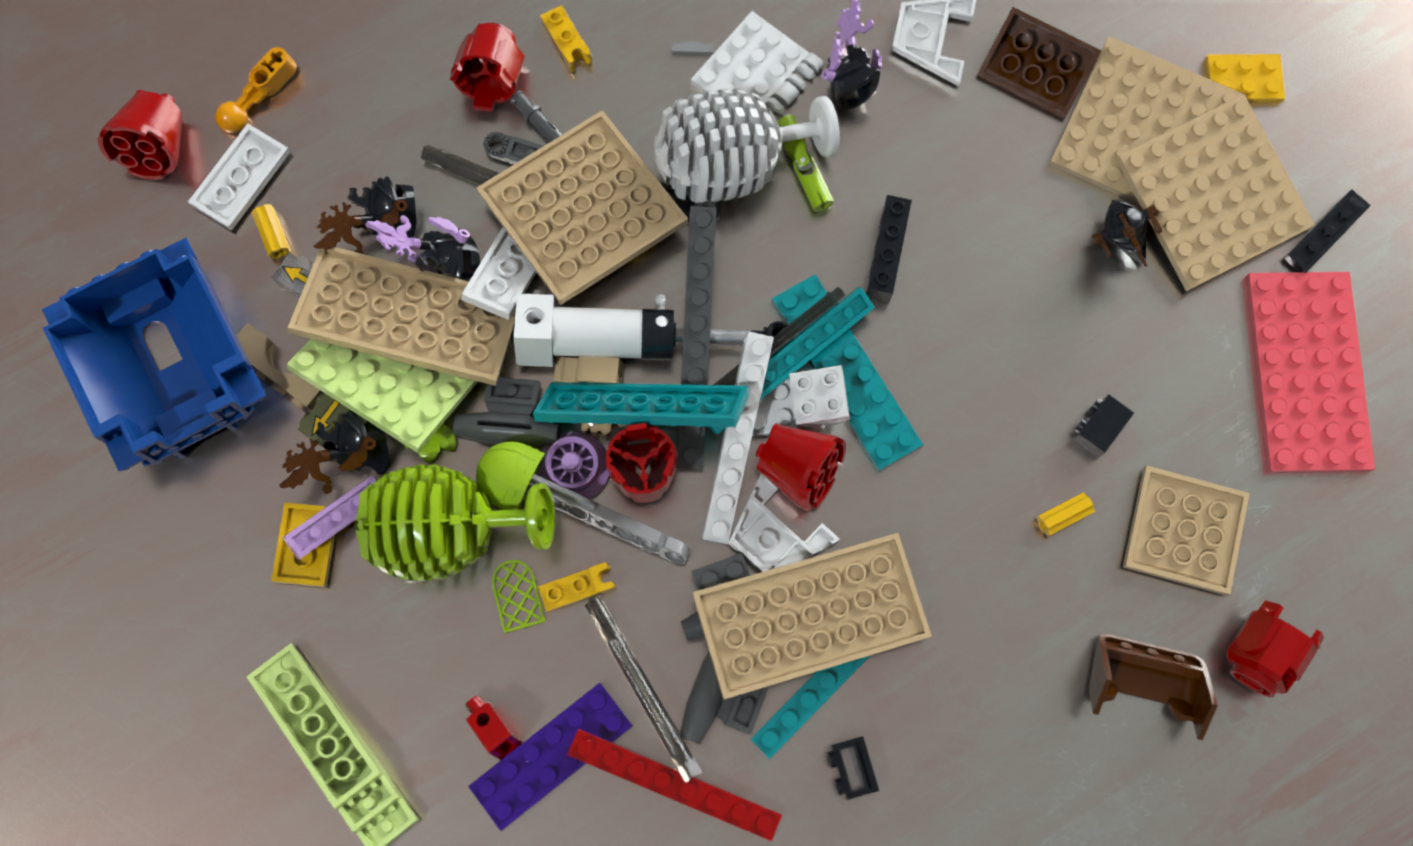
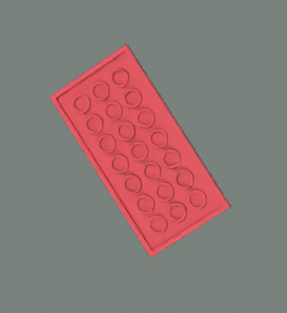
(1309, 372)

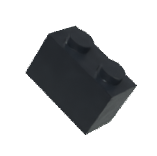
(1102, 426)

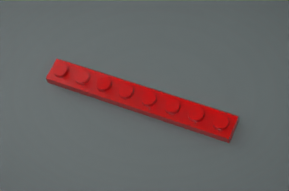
(671, 784)

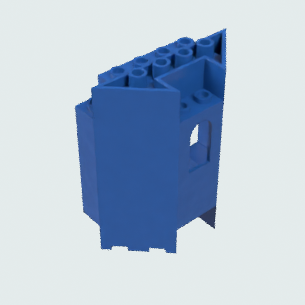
(114, 377)

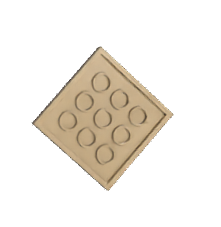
(1186, 530)

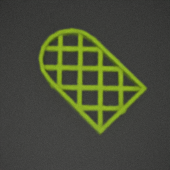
(515, 589)

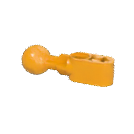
(277, 68)

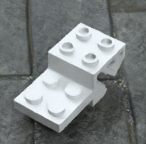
(805, 402)

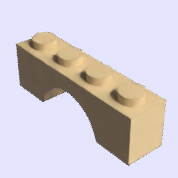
(259, 353)

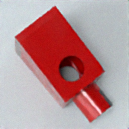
(496, 735)

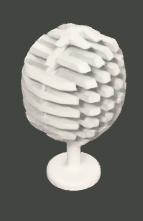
(728, 144)

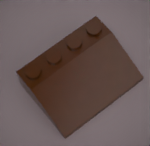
(1039, 62)

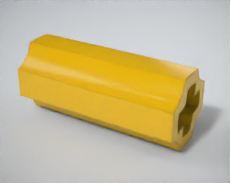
(271, 231)
(1065, 514)

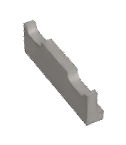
(692, 47)

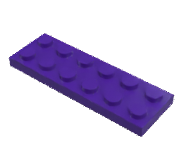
(543, 760)

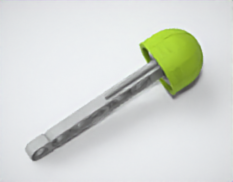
(512, 469)

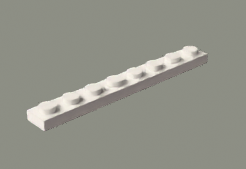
(737, 441)

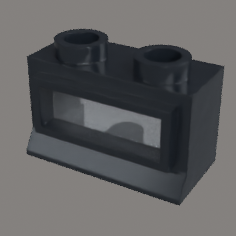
(853, 768)

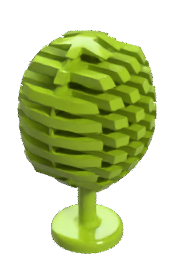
(437, 523)

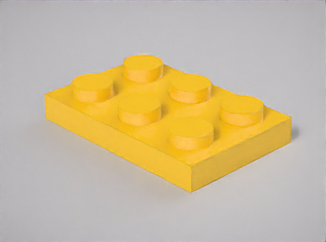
(1250, 74)
(313, 567)

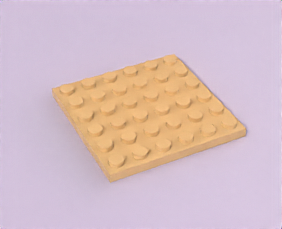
(1125, 105)
(1215, 191)
(582, 206)

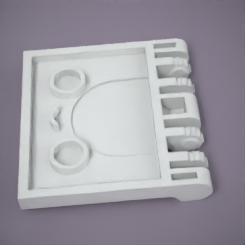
(759, 62)

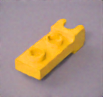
(566, 37)
(575, 587)

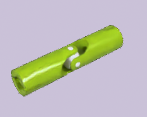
(813, 184)

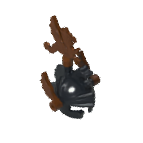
(380, 204)
(1127, 229)
(355, 446)

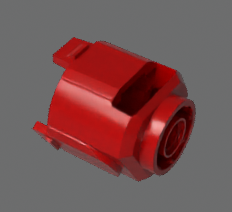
(487, 65)
(624, 459)
(1271, 652)

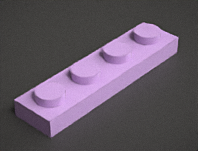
(326, 522)

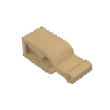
(588, 370)

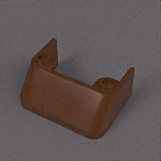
(1153, 674)

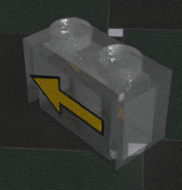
(293, 274)

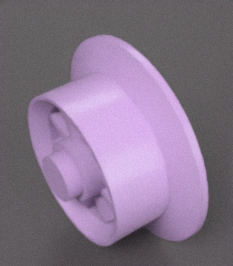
(576, 463)

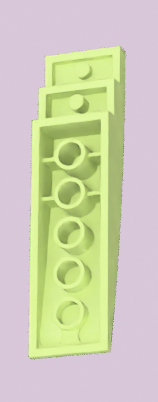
(332, 749)

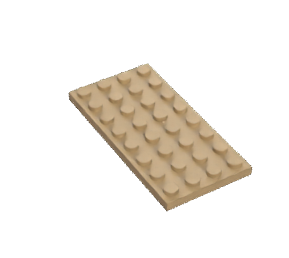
(400, 315)
(810, 615)

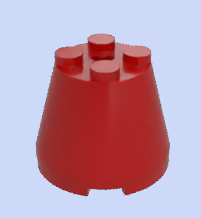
(144, 135)
(801, 463)

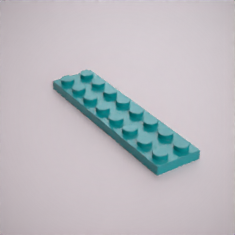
(642, 404)
(872, 408)

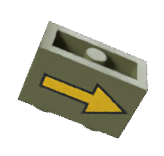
(324, 411)

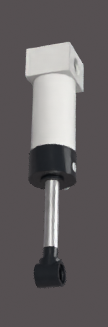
(599, 332)

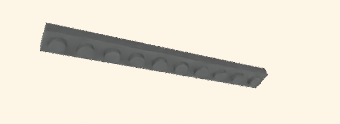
(697, 324)

